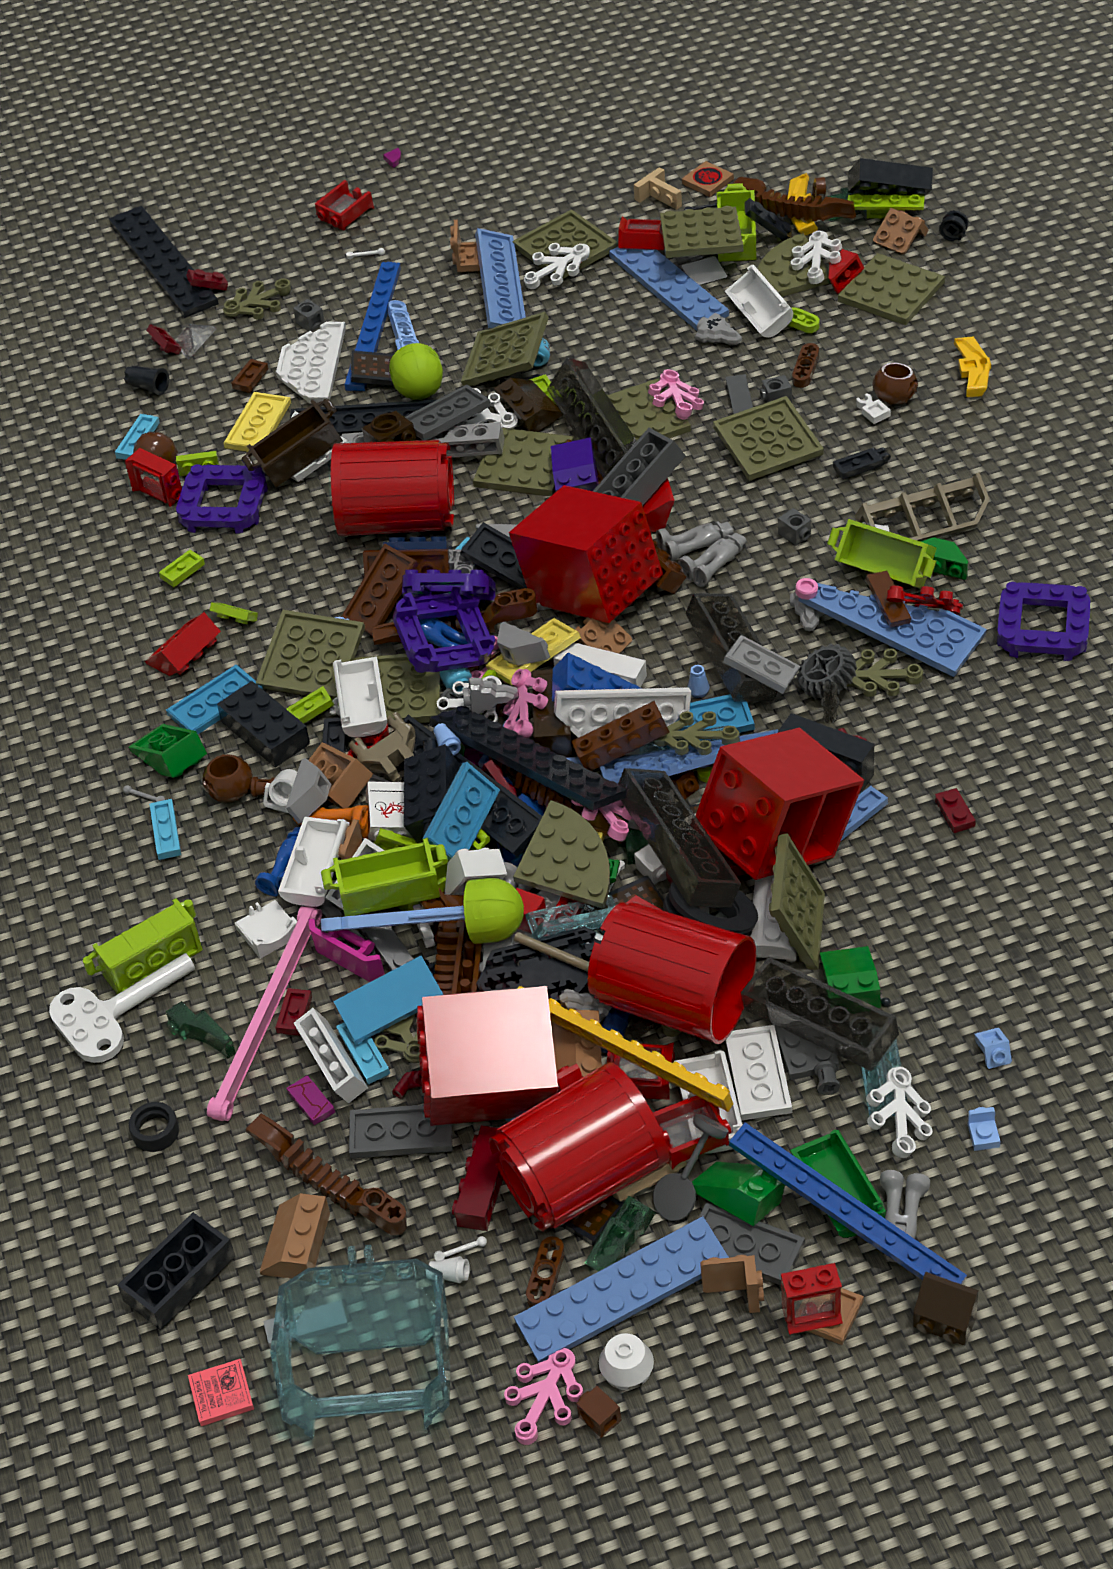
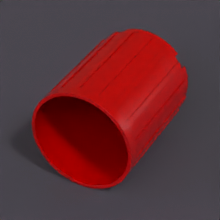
(391, 487)
(672, 970)
(579, 1147)

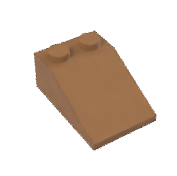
(343, 772)

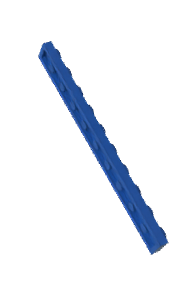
(375, 315)
(842, 1206)

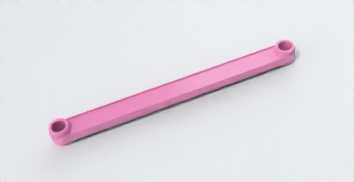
(222, 1106)

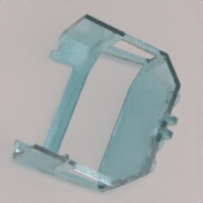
(355, 1311)

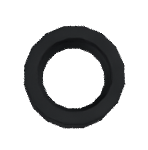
(151, 1111)

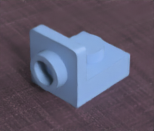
(995, 1047)
(983, 1128)

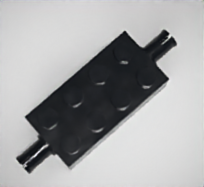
(425, 785)

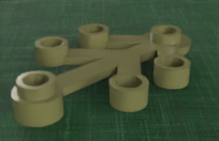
(235, 306)
(913, 673)
(693, 734)
(410, 1043)

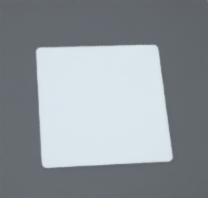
(704, 270)

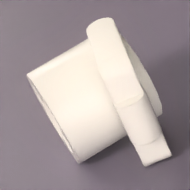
(279, 790)

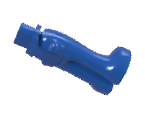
(436, 631)
(271, 882)

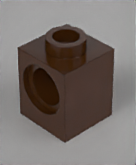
(598, 1411)

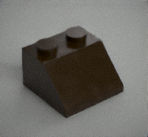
(945, 1309)

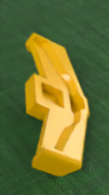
(798, 188)
(973, 366)

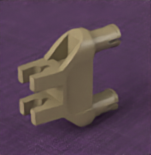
(389, 751)

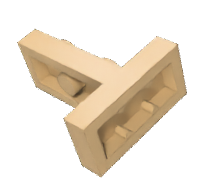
(655, 186)

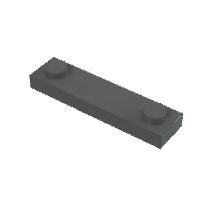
(387, 945)

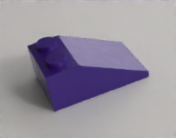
(574, 465)

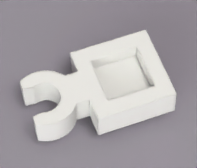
(874, 411)
(425, 930)

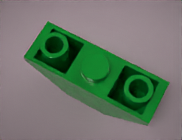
(948, 558)

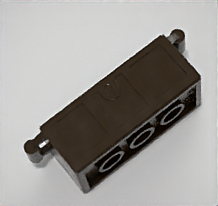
(295, 443)
(547, 727)

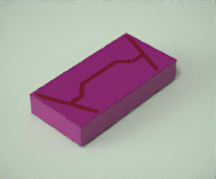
(310, 1100)

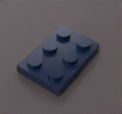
(419, 543)

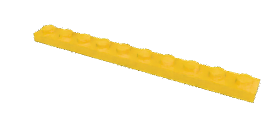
(636, 1054)

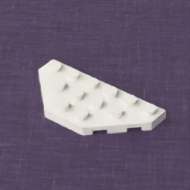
(312, 362)
(594, 708)

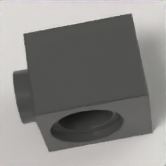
(308, 315)
(775, 388)
(794, 526)

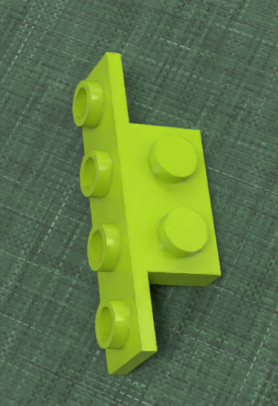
(879, 205)

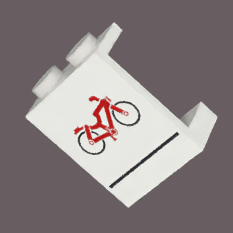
(386, 808)

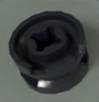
(953, 225)

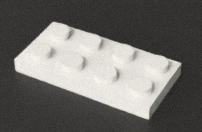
(758, 1073)

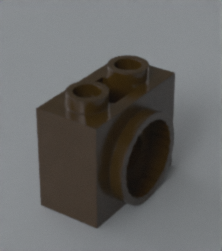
(389, 428)

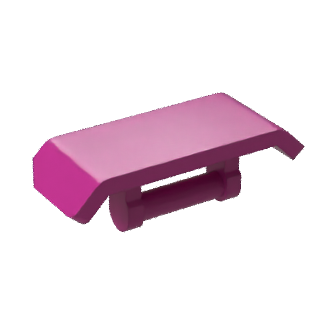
(355, 961)

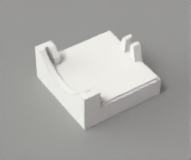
(266, 928)

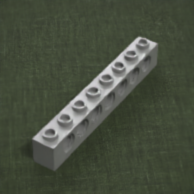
(463, 439)

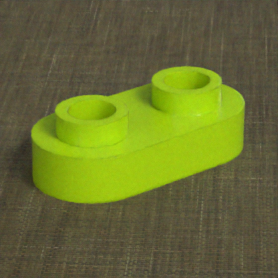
(804, 321)

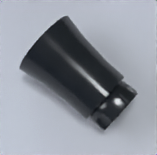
(150, 379)

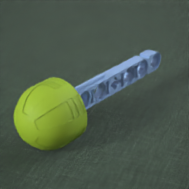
(414, 366)
(489, 910)

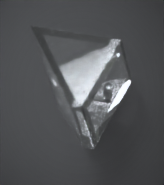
(193, 338)

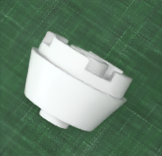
(626, 1361)

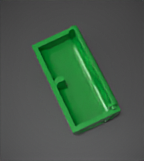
(837, 1163)

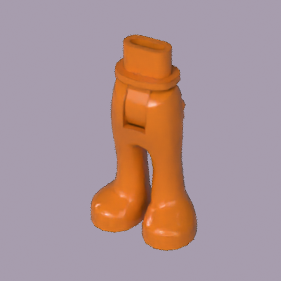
(358, 812)

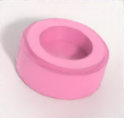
(806, 588)

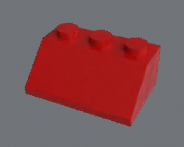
(659, 506)
(184, 645)

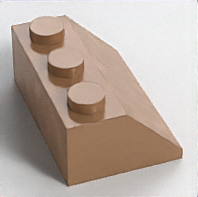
(574, 1049)
(296, 1236)

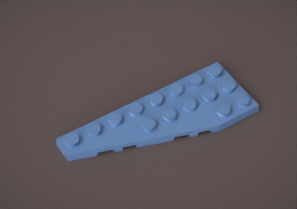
(931, 637)
(668, 760)

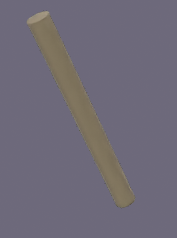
(551, 951)

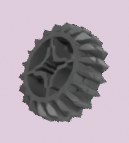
(824, 666)

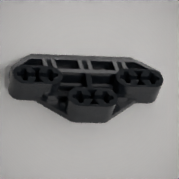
(541, 969)

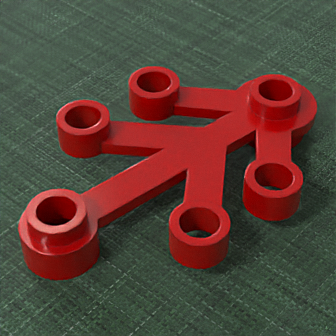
(926, 598)

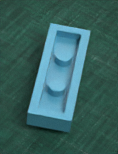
(142, 425)
(165, 829)
(365, 1056)

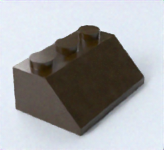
(528, 403)

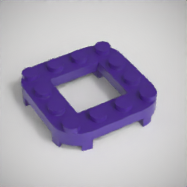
(239, 517)
(439, 583)
(1066, 643)
(423, 655)

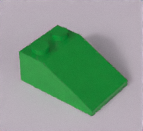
(169, 749)
(852, 973)
(740, 1190)

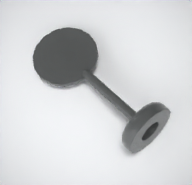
(675, 1193)

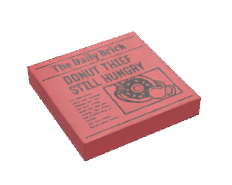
(220, 1392)

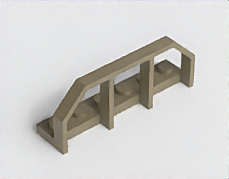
(927, 498)

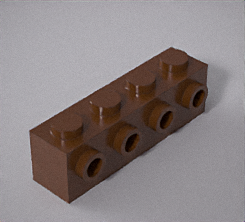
(672, 573)
(620, 736)

